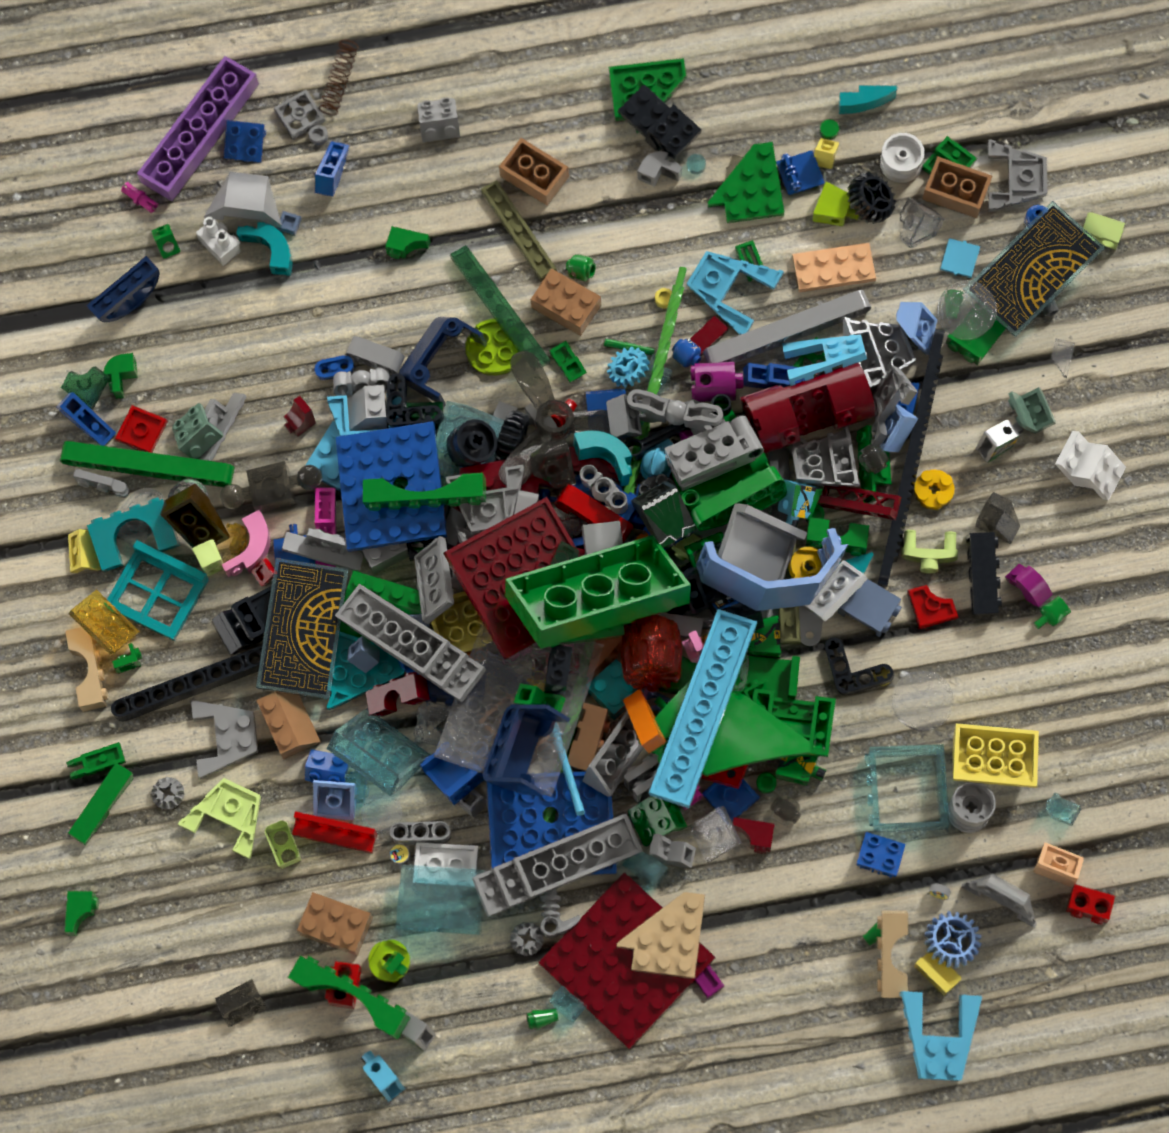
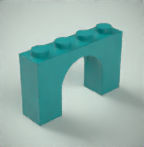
(105, 532)

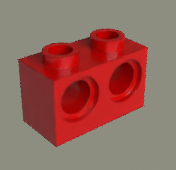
(1091, 898)
(350, 1000)

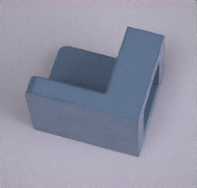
(363, 654)

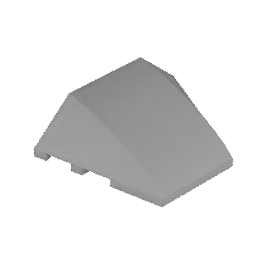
(245, 197)
(884, 347)
(827, 461)
(1005, 894)

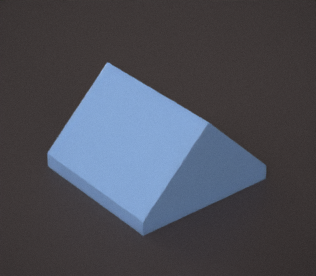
(898, 429)
(334, 800)

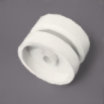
(902, 157)

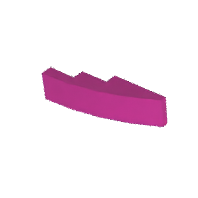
(325, 513)

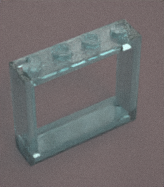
(941, 785)

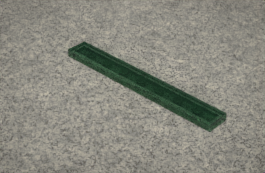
(497, 304)

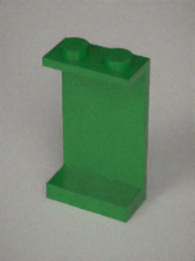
(976, 349)
(781, 676)

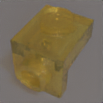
(239, 540)

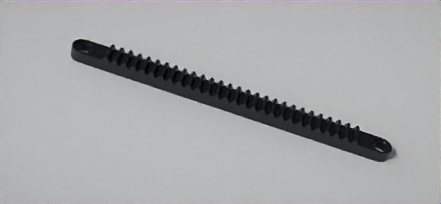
(913, 457)

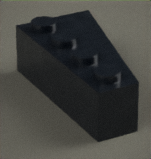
(983, 573)

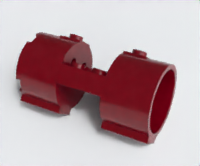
(793, 411)

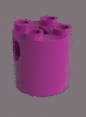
(721, 378)

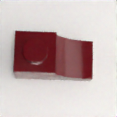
(299, 417)
(757, 832)

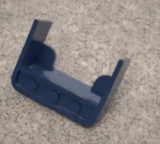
(415, 366)
(516, 744)

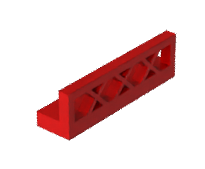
(334, 832)

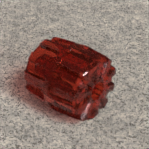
(651, 653)

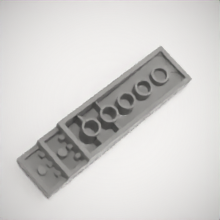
(411, 642)
(556, 864)

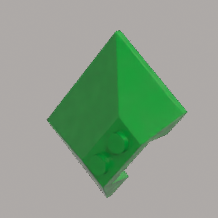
(807, 718)

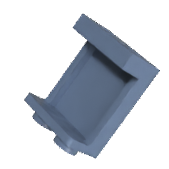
(872, 607)

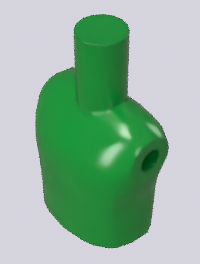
(1052, 613)

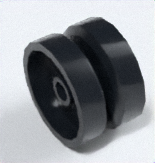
(471, 443)

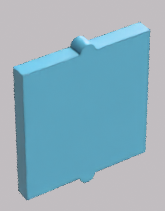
(960, 258)

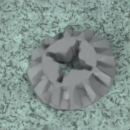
(170, 801)
(532, 946)

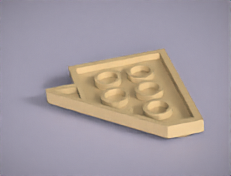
(669, 938)

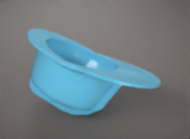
(654, 461)

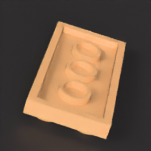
(834, 267)

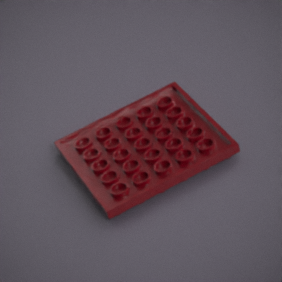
(504, 551)
(602, 974)

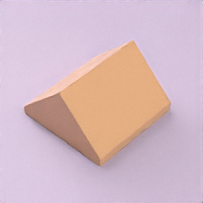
(1059, 865)

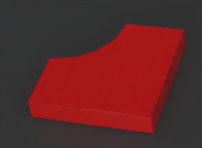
(929, 608)

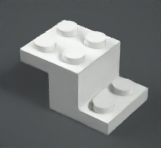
(1090, 465)

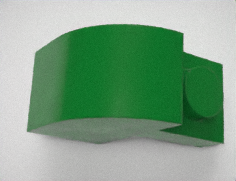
(119, 369)
(535, 696)

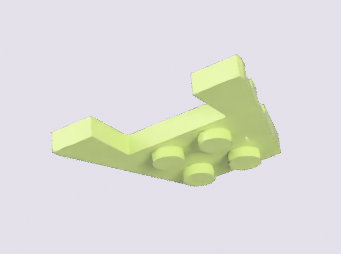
(231, 806)

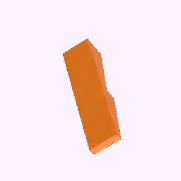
(644, 721)

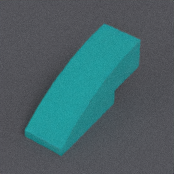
(866, 98)

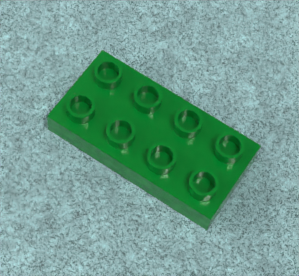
(597, 591)

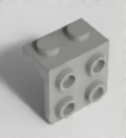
(438, 119)

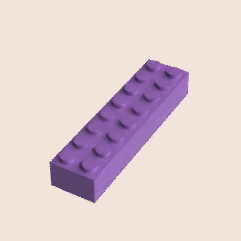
(198, 128)

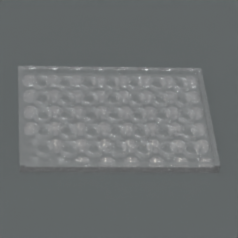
(475, 721)

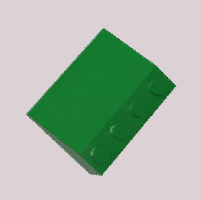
(400, 596)

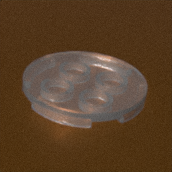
(966, 310)
(922, 700)

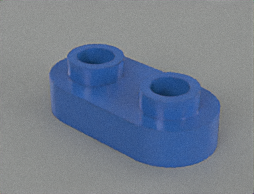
(333, 365)

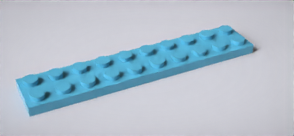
(703, 708)

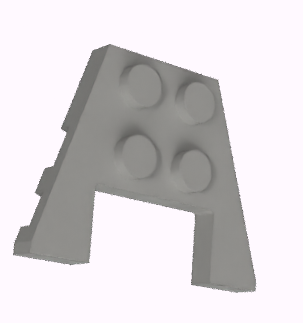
(1025, 176)
(891, 390)
(498, 505)
(234, 735)

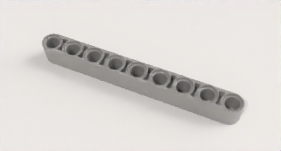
(789, 329)

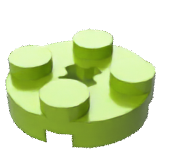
(383, 950)

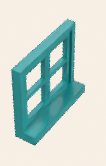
(170, 567)

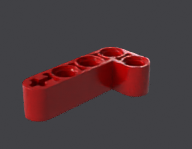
(589, 510)

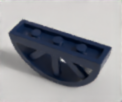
(126, 292)

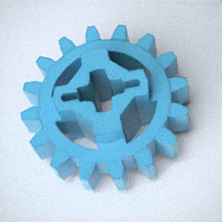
(628, 367)

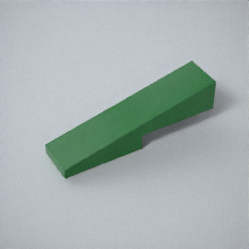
(100, 804)

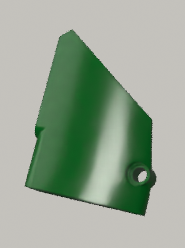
(750, 484)
(744, 735)

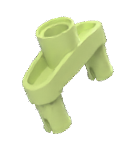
(929, 558)

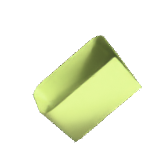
(1104, 229)
(208, 557)
(273, 829)

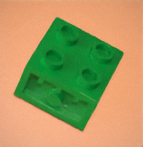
(656, 817)

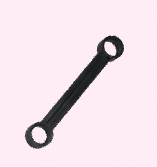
(670, 431)

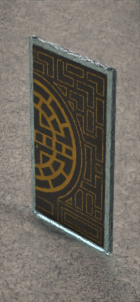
(1037, 267)
(302, 628)

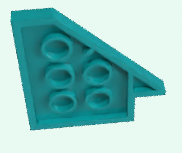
(350, 681)

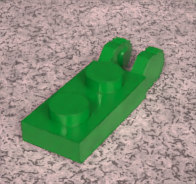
(97, 760)

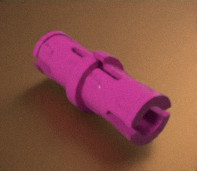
(139, 197)

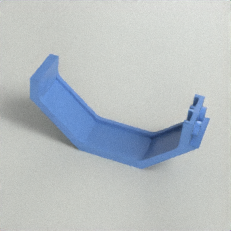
(769, 594)

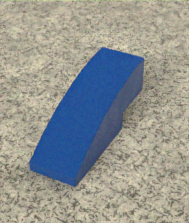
(766, 375)

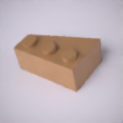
(588, 737)

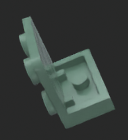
(1032, 410)
(195, 433)

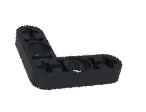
(401, 409)
(847, 675)

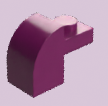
(1030, 583)

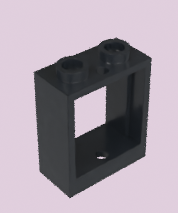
(558, 670)

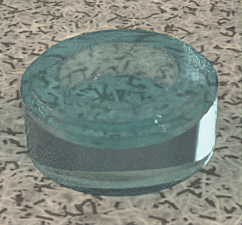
(696, 164)

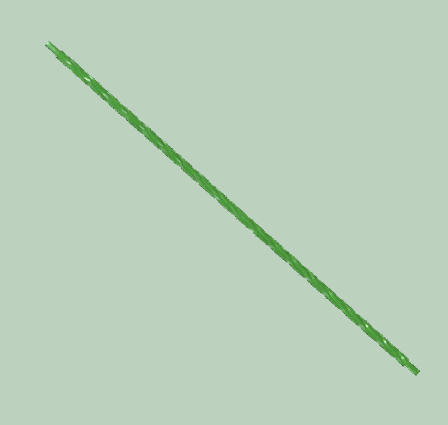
(653, 386)

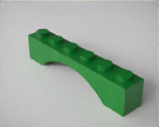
(465, 489)
(313, 977)

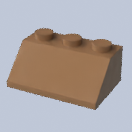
(288, 723)

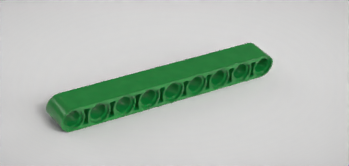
(146, 464)

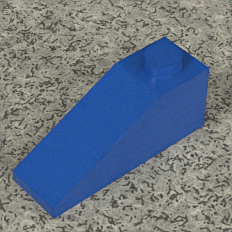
(331, 169)
(85, 419)

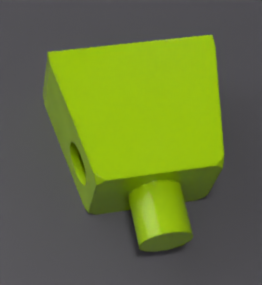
(833, 206)

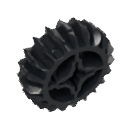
(871, 197)
(511, 434)

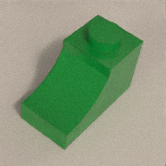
(403, 241)
(79, 907)

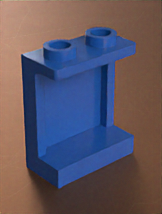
(450, 778)

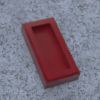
(709, 334)

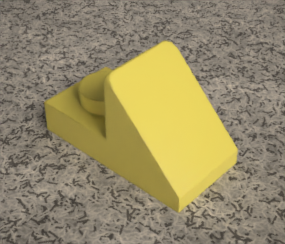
(826, 153)

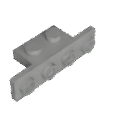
(222, 418)
(323, 548)

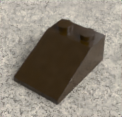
(194, 517)

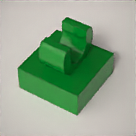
(394, 964)

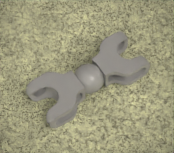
(676, 412)

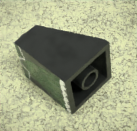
(664, 514)

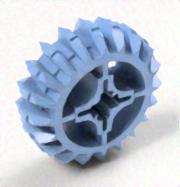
(959, 955)

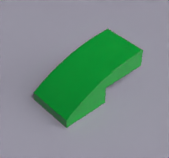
(567, 361)

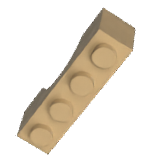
(90, 692)
(893, 927)

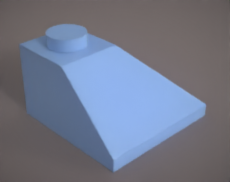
(917, 323)

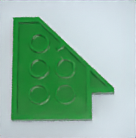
(659, 76)
(752, 187)

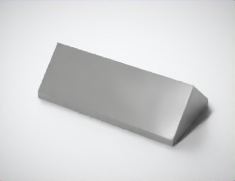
(614, 758)

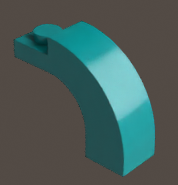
(266, 234)
(607, 447)

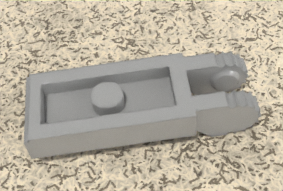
(101, 483)

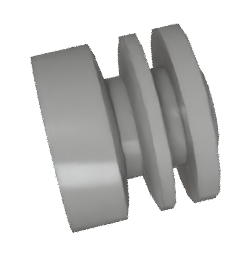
(981, 802)

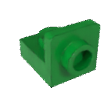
(128, 662)

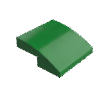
(951, 151)

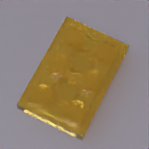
(103, 622)

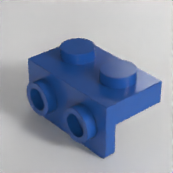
(325, 767)

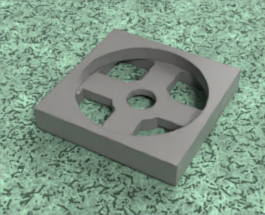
(292, 102)

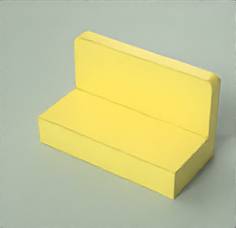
(82, 552)
(938, 975)

